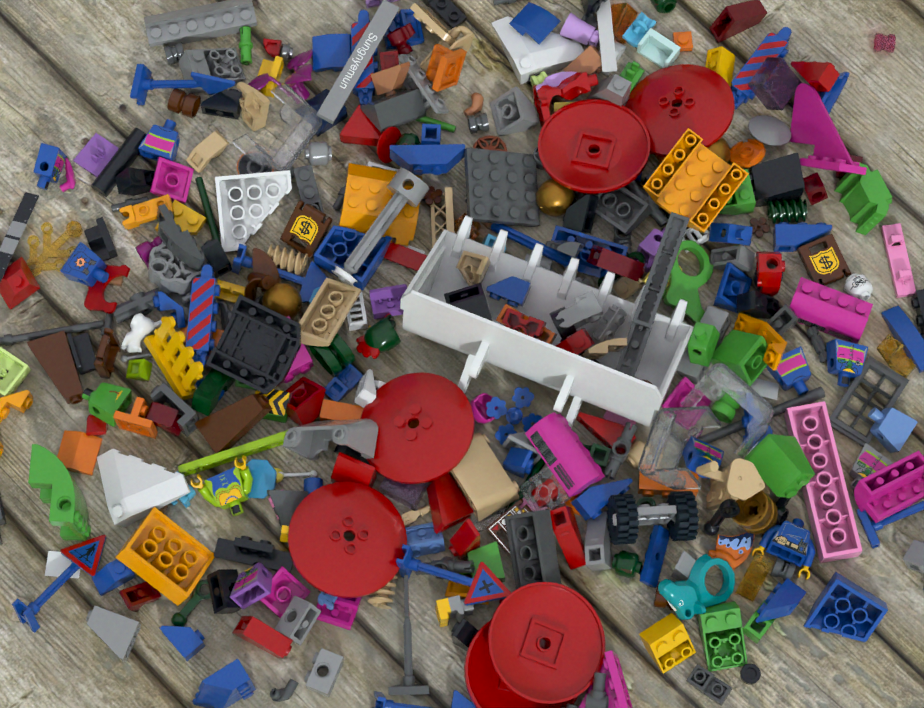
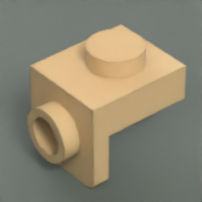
(627, 287)

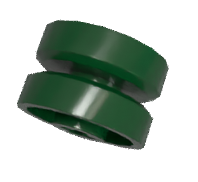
(333, 356)

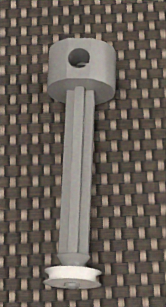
(384, 220)

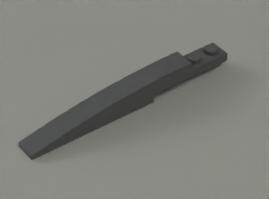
(652, 294)

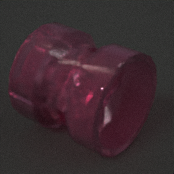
(884, 42)

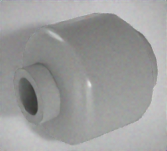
(318, 153)

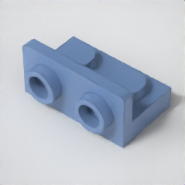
(424, 540)

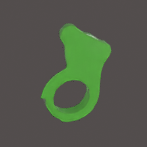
(686, 286)

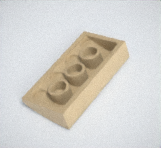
(327, 312)

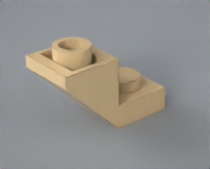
(206, 150)

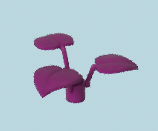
(295, 79)

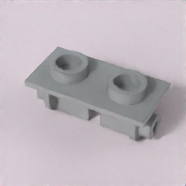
(615, 317)

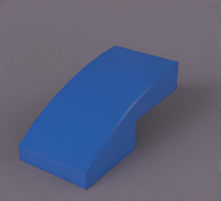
(343, 383)

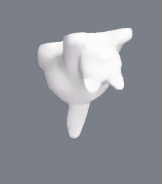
(140, 328)

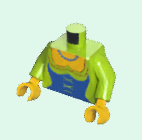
(228, 487)

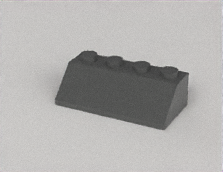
(532, 548)

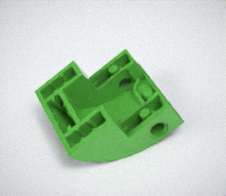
(59, 490)

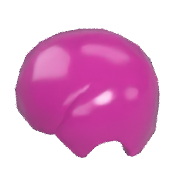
(479, 408)

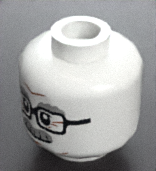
(858, 286)

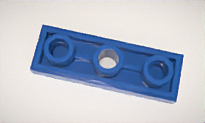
(654, 556)

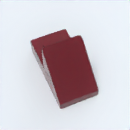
(164, 417)
(139, 595)

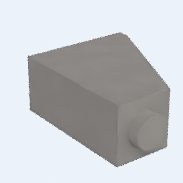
(613, 89)
(114, 630)

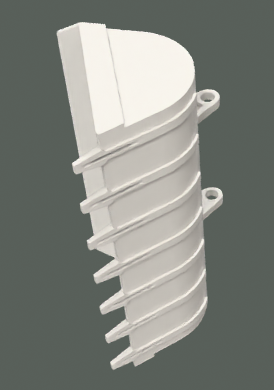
(531, 358)

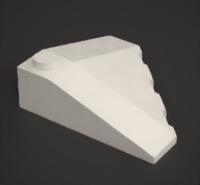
(531, 58)
(246, 202)
(136, 486)

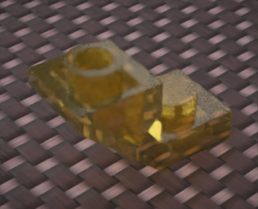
(893, 354)
(754, 576)

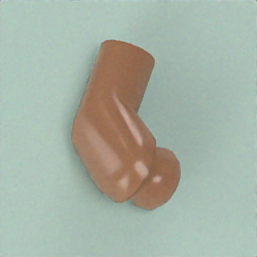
(477, 104)

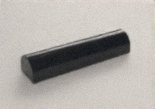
(120, 161)

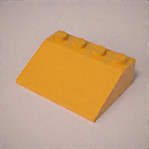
(166, 556)

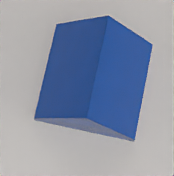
(731, 284)

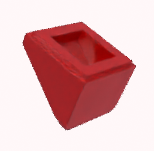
(95, 426)

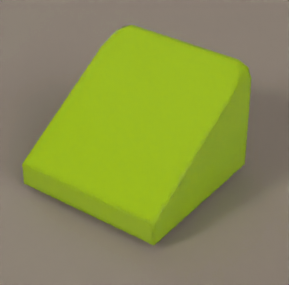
(139, 370)

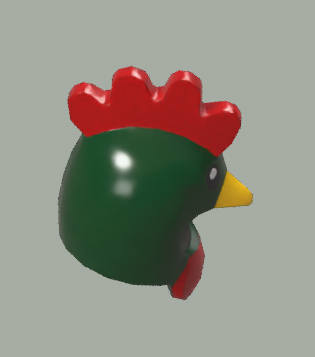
(378, 338)

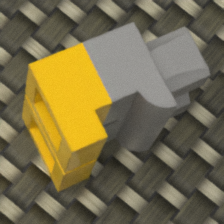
(452, 608)

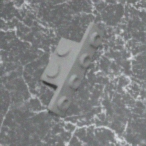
(418, 79)

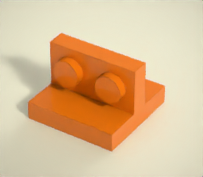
(445, 67)
(136, 420)

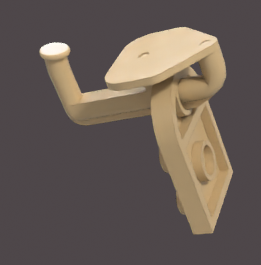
(449, 37)
(731, 482)

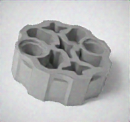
(170, 272)

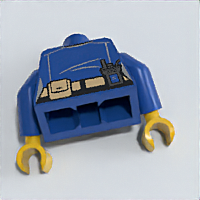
(789, 543)

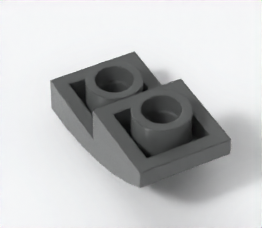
(709, 685)

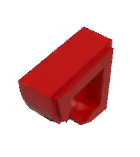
(272, 47)

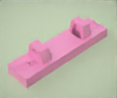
(898, 260)

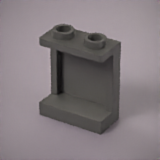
(163, 394)

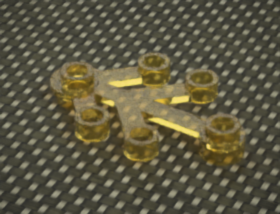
(51, 250)

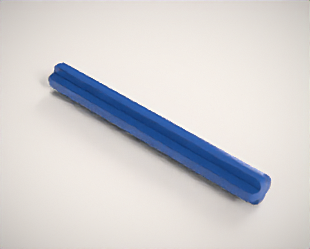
(530, 243)

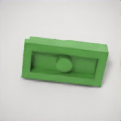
(632, 73)

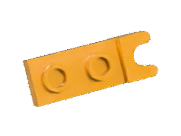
(144, 211)

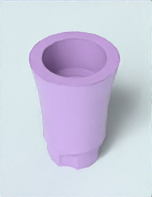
(580, 31)

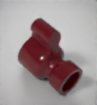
(399, 37)

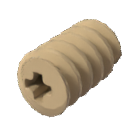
(288, 261)
(380, 597)

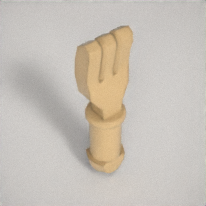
(411, 516)

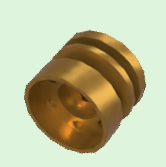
(763, 520)

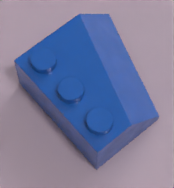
(339, 246)
(846, 610)
(225, 687)

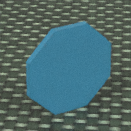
(263, 478)

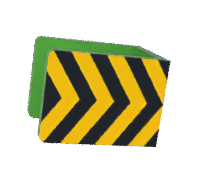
(278, 401)

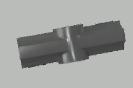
(138, 303)

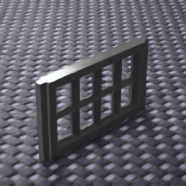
(885, 372)

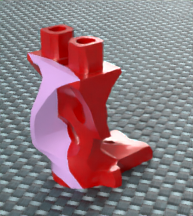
(566, 85)

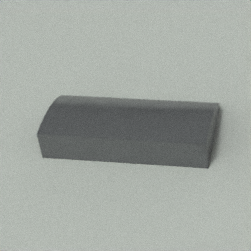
(620, 208)

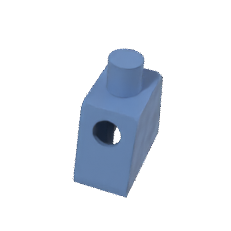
(891, 427)

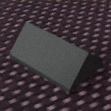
(395, 109)

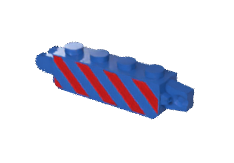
(772, 46)
(364, 88)
(202, 314)

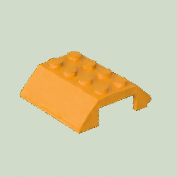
(367, 196)

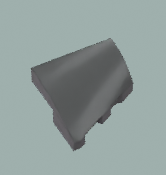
(568, 247)
(286, 503)

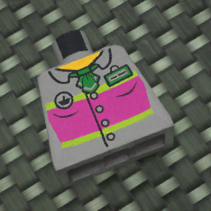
(867, 463)

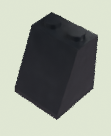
(777, 180)

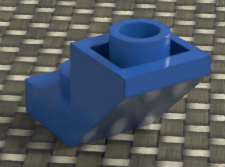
(164, 303)

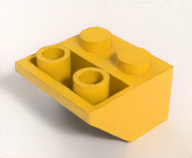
(667, 642)

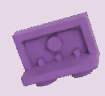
(387, 300)

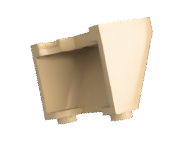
(484, 479)

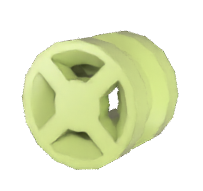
(535, 80)

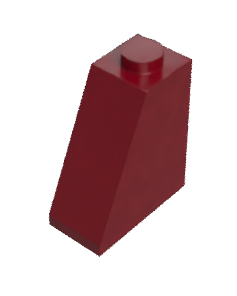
(737, 19)
(616, 263)

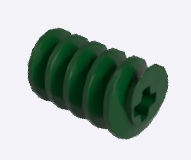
(787, 210)

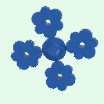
(514, 414)

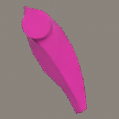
(70, 177)

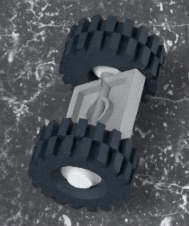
(678, 513)

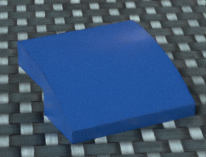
(401, 19)
(535, 22)
(331, 51)

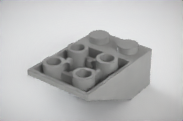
(212, 62)

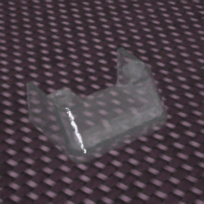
(298, 132)
(723, 380)
(667, 441)

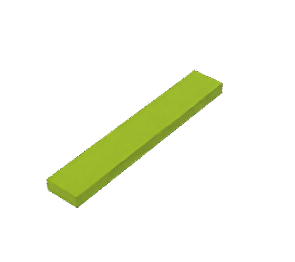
(229, 455)

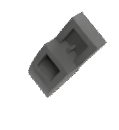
(308, 188)
(178, 242)

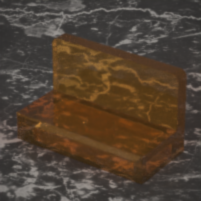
(622, 18)

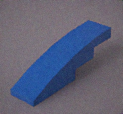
(907, 334)

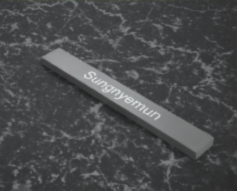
(358, 61)

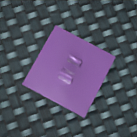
(95, 154)

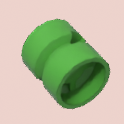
(725, 408)

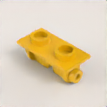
(230, 291)

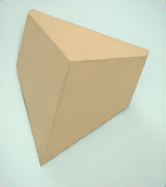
(473, 267)

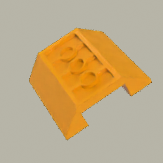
(694, 182)

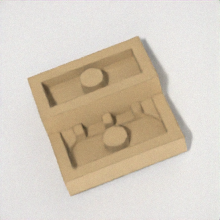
(601, 349)

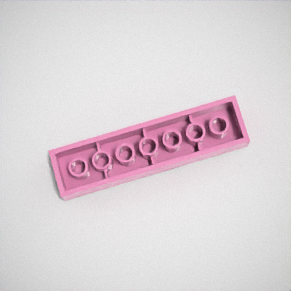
(826, 492)

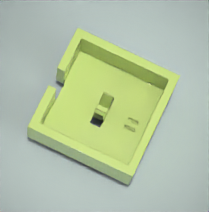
(17, 372)

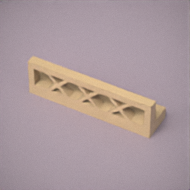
(449, 223)

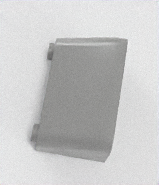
(314, 437)

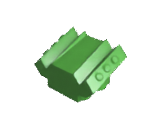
(864, 198)

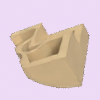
(253, 106)

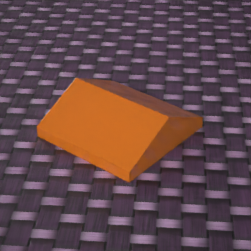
(79, 451)

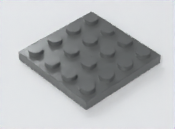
(501, 187)

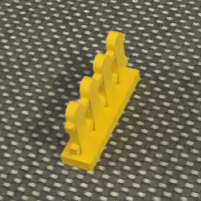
(171, 366)

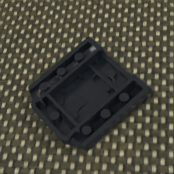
(256, 346)

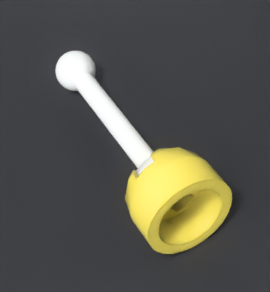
(280, 474)

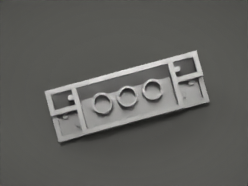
(200, 22)

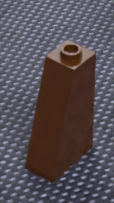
(59, 363)
(231, 423)

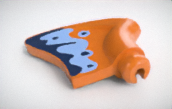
(733, 548)

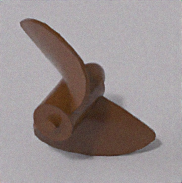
(263, 275)

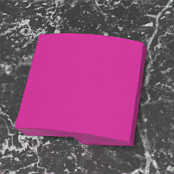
(342, 614)

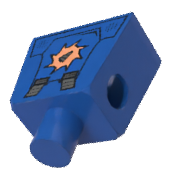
(85, 267)

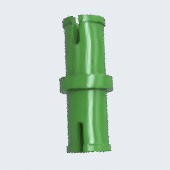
(245, 45)

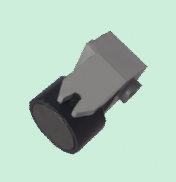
(584, 311)

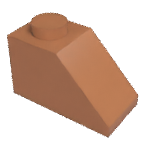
(587, 61)
(390, 79)

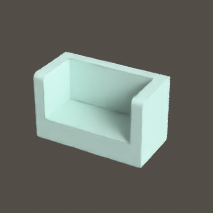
(658, 49)

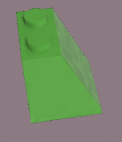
(742, 354)
(781, 464)

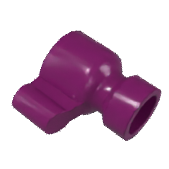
(145, 248)

